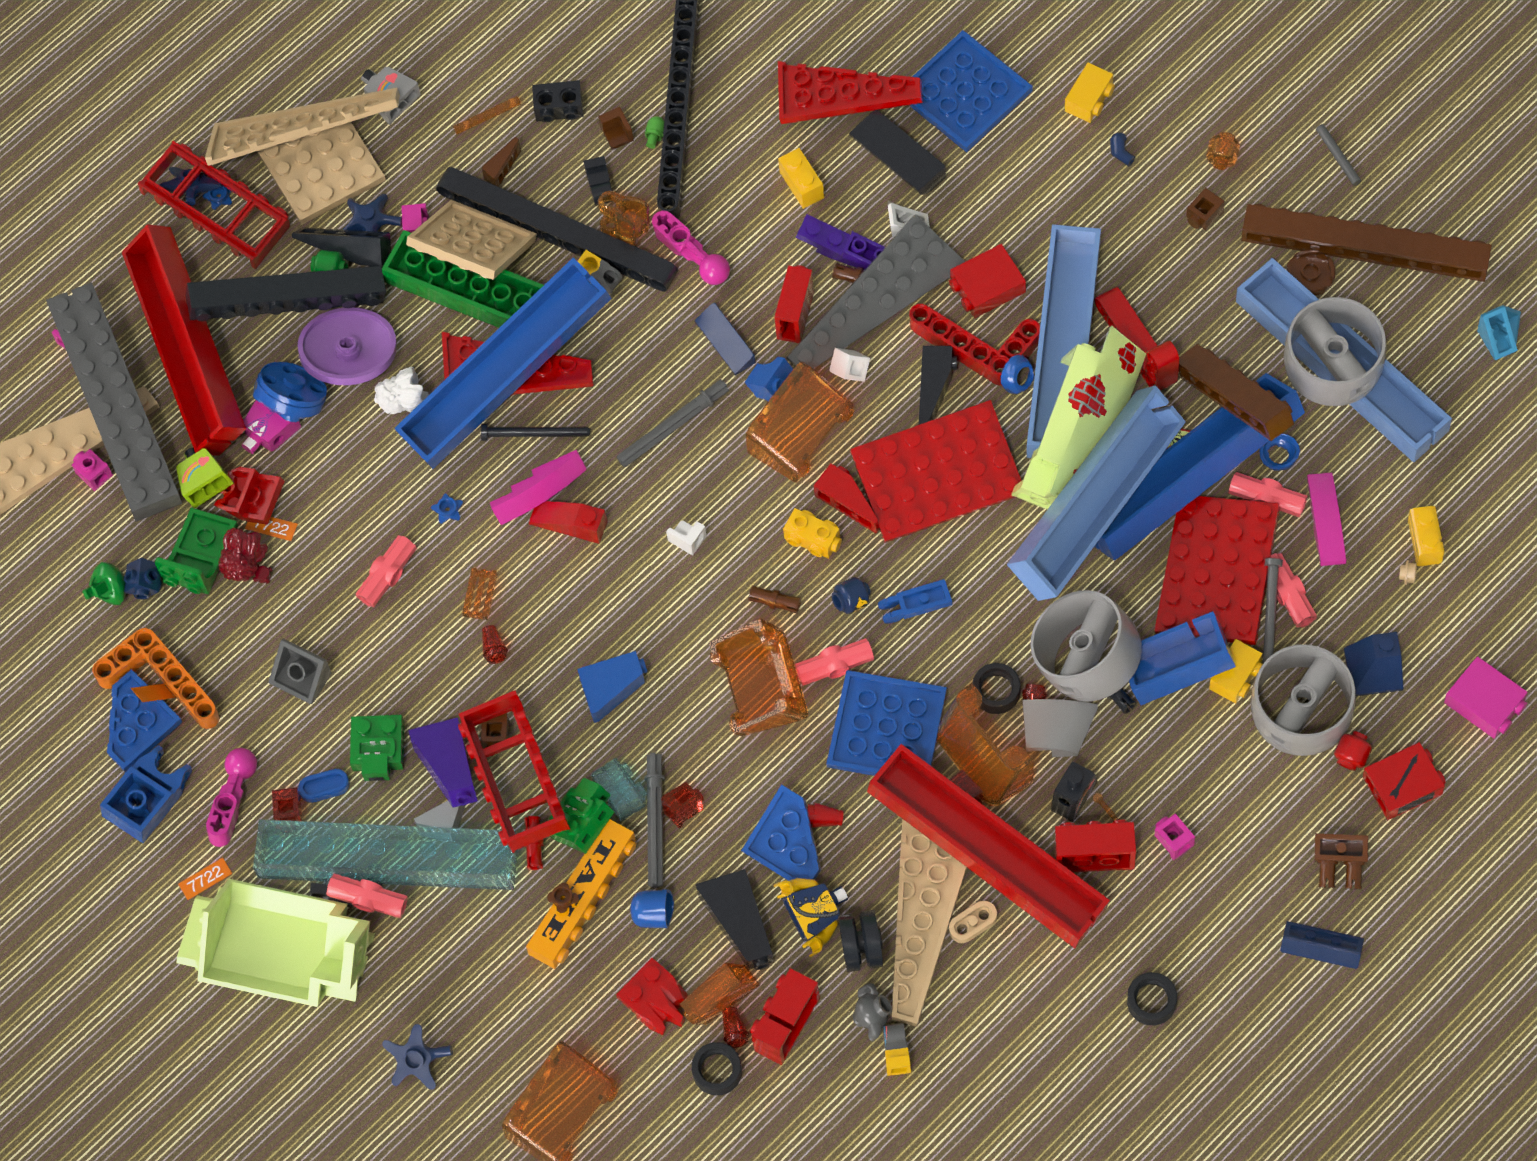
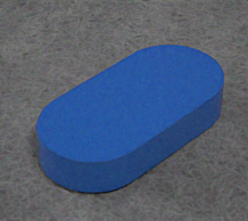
(323, 785)

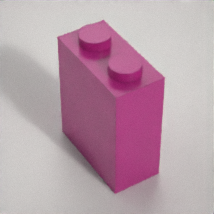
(1486, 698)

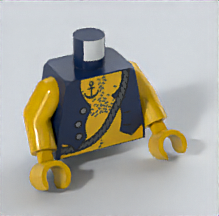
(812, 910)

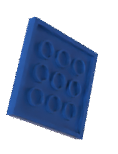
(968, 91)
(881, 715)

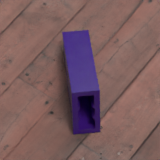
(446, 759)

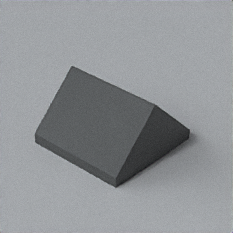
(299, 672)

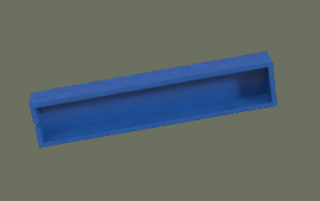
(503, 363)
(1189, 470)

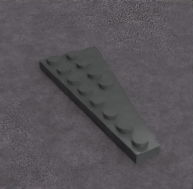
(898, 276)

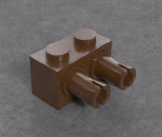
(1341, 848)

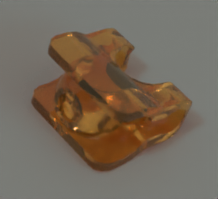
(628, 216)

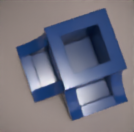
(767, 378)

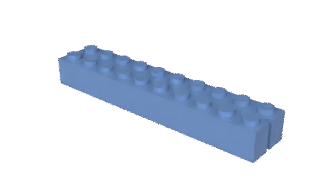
(1064, 317)
(1392, 406)
(1096, 494)

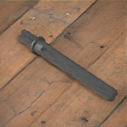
(672, 423)
(655, 819)

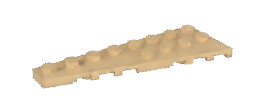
(261, 131)
(48, 451)
(926, 902)

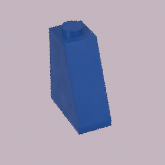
(611, 682)

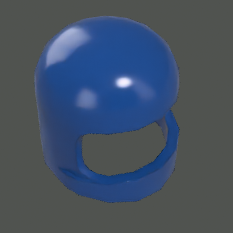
(652, 908)

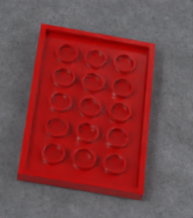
(936, 471)
(1219, 565)

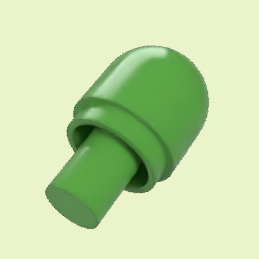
(654, 131)

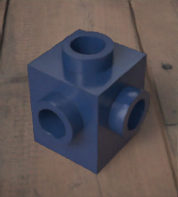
(142, 579)

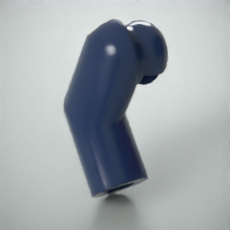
(1117, 147)

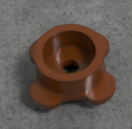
(562, 890)

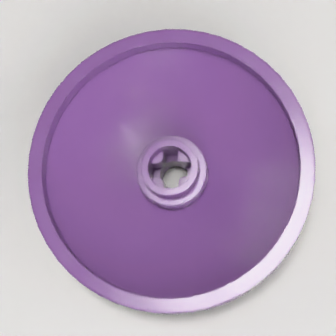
(347, 346)

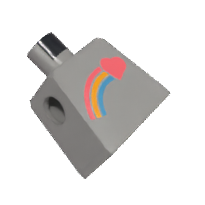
(389, 79)

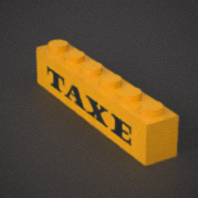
(590, 883)

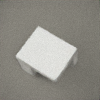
(849, 364)
(687, 536)

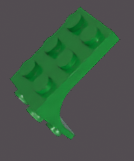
(196, 552)

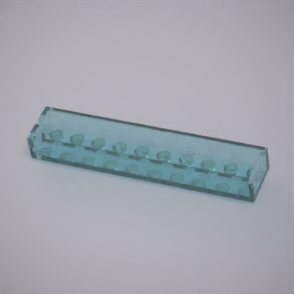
(384, 854)

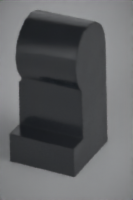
(597, 177)

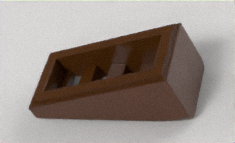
(500, 164)

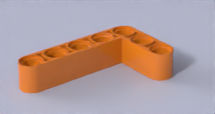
(165, 671)

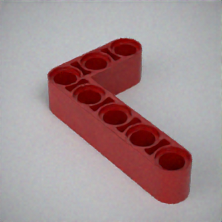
(974, 346)
(1161, 361)

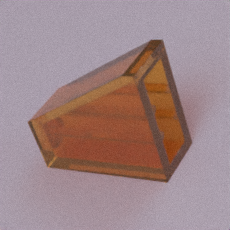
(718, 992)

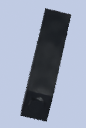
(356, 246)
(935, 379)

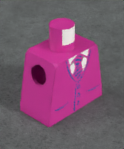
(266, 429)

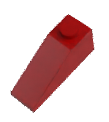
(841, 492)
(571, 519)

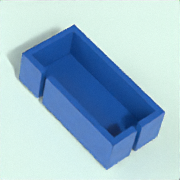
(1180, 659)

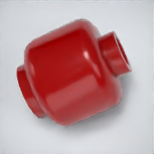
(1353, 751)

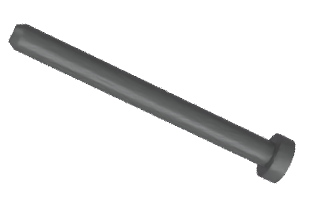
(1270, 616)

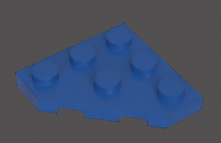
(136, 724)
(785, 838)

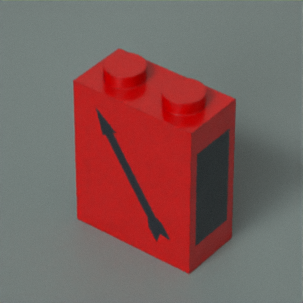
(1404, 780)

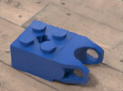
(147, 787)

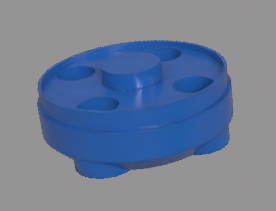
(289, 391)

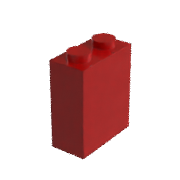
(987, 281)
(794, 304)

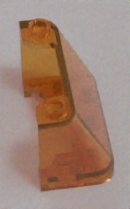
(796, 422)
(760, 677)
(971, 749)
(558, 1104)

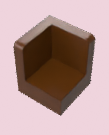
(615, 128)

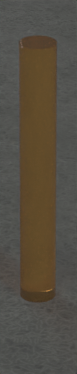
(486, 115)

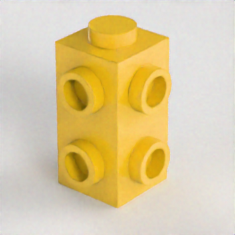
(811, 533)

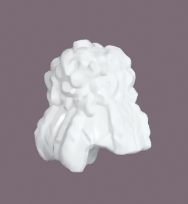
(400, 392)

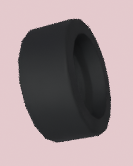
(1005, 671)
(1152, 979)
(709, 1050)

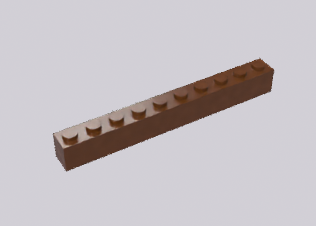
(1366, 242)

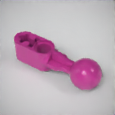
(712, 268)
(239, 765)

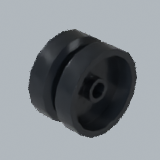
(862, 940)

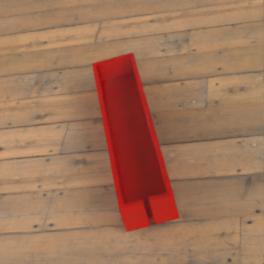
(183, 343)
(988, 846)

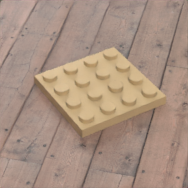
(322, 170)
(471, 239)

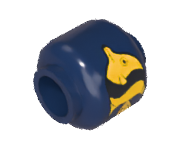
(851, 595)

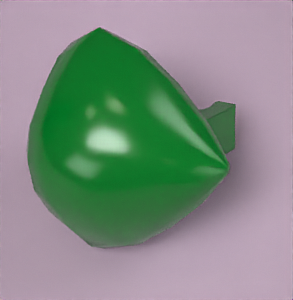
(106, 584)

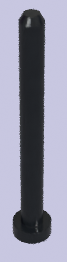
(533, 432)

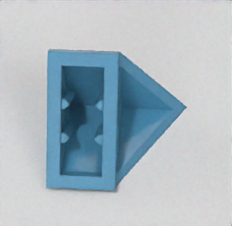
(1500, 330)

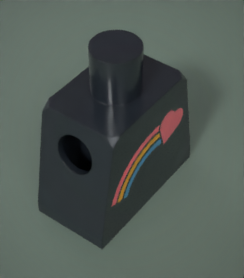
(1075, 788)

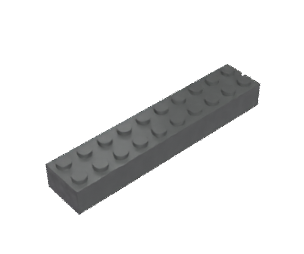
(114, 402)

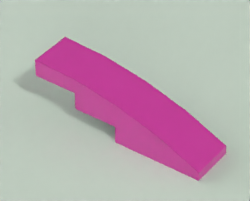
(544, 484)
(1326, 519)

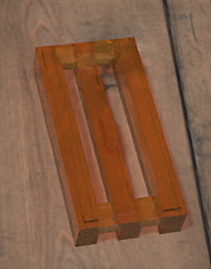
(483, 574)

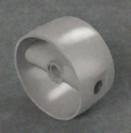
(1352, 379)
(1322, 671)
(1081, 674)

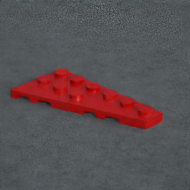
(831, 92)
(555, 374)

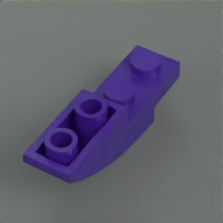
(837, 244)

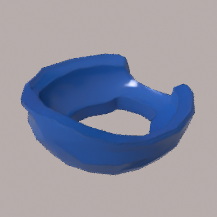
(1010, 373)
(1284, 441)

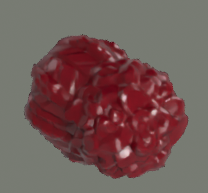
(241, 554)

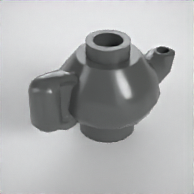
(871, 1010)

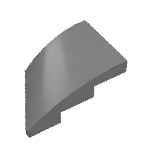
(1057, 725)

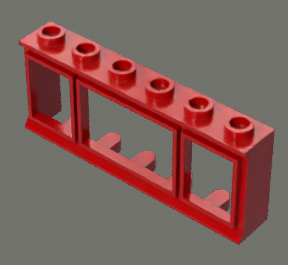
(199, 220)
(500, 814)

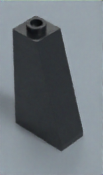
(736, 913)

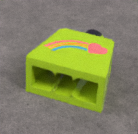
(201, 477)

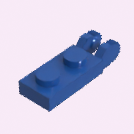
(916, 601)

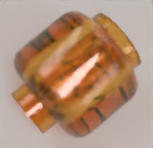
(1223, 150)

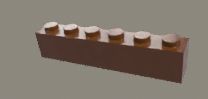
(1235, 392)

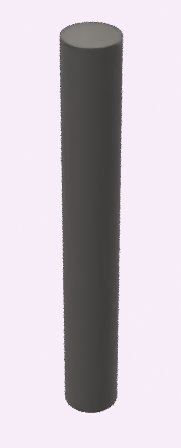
(1338, 155)

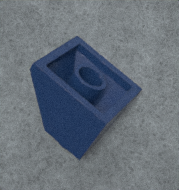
(1375, 664)

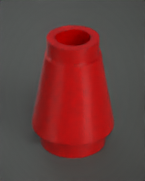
(824, 816)

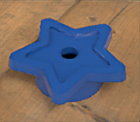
(216, 201)
(447, 502)

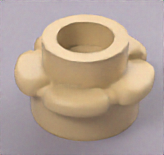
(1408, 572)

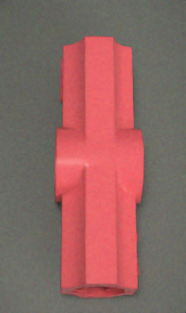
(1267, 491)
(386, 571)
(1292, 595)
(834, 661)
(367, 895)

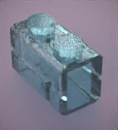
(625, 794)

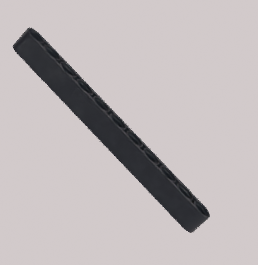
(678, 111)
(557, 228)

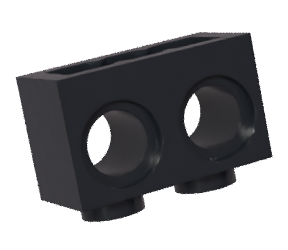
(557, 95)

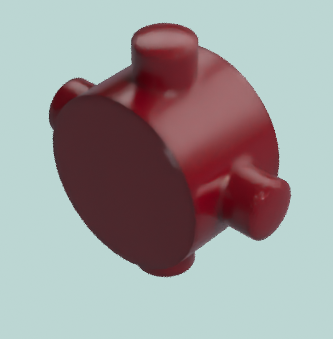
(262, 574)

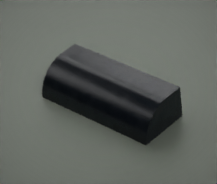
(899, 152)

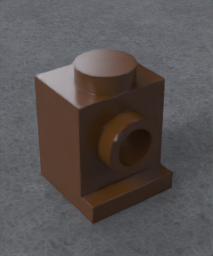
(1204, 203)
(498, 725)

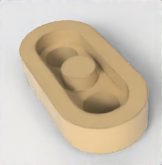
(970, 920)

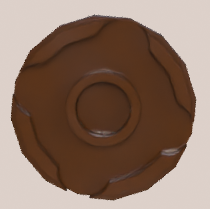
(1312, 270)

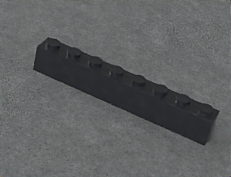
(285, 293)

